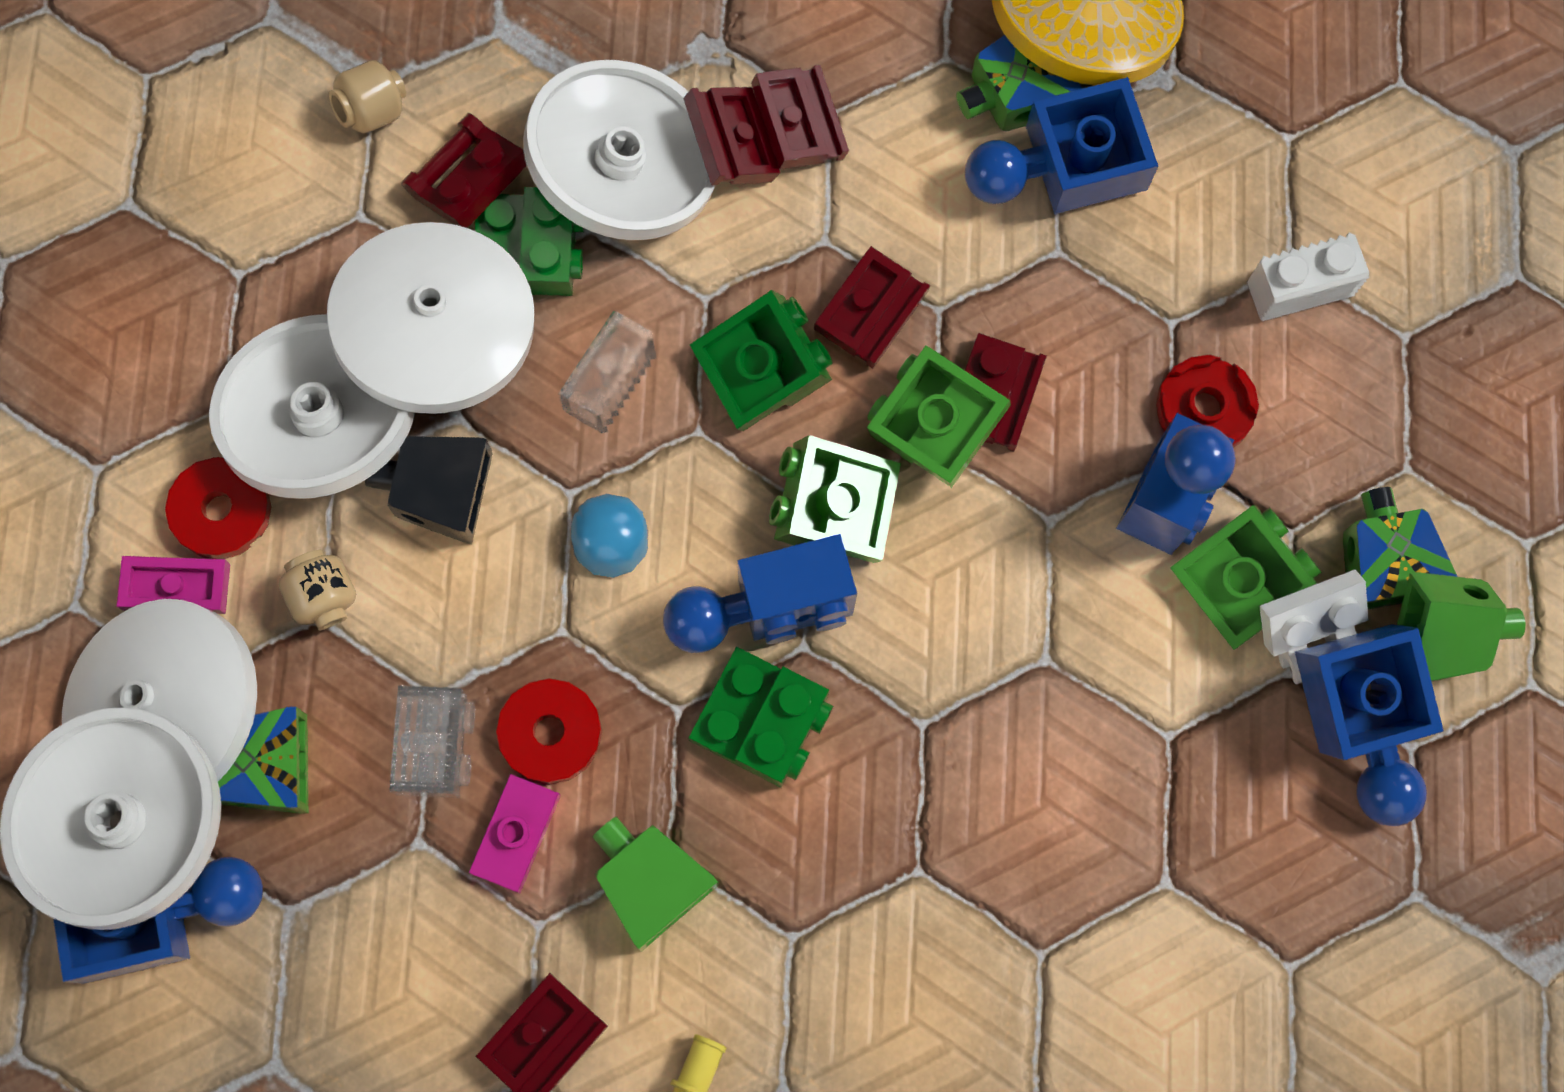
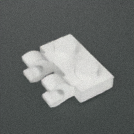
(1311, 614)

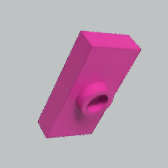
(184, 579)
(515, 833)

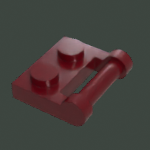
(474, 181)

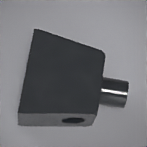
(437, 483)

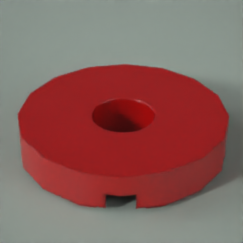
(1214, 377)
(188, 505)
(527, 709)

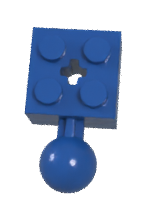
(1084, 146)
(1175, 484)
(777, 596)
(1374, 721)
(222, 894)

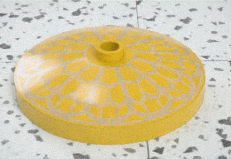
(1093, 38)

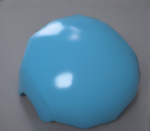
(609, 535)

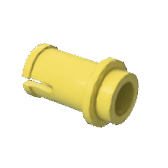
(699, 1066)

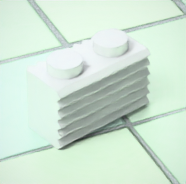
(1308, 277)

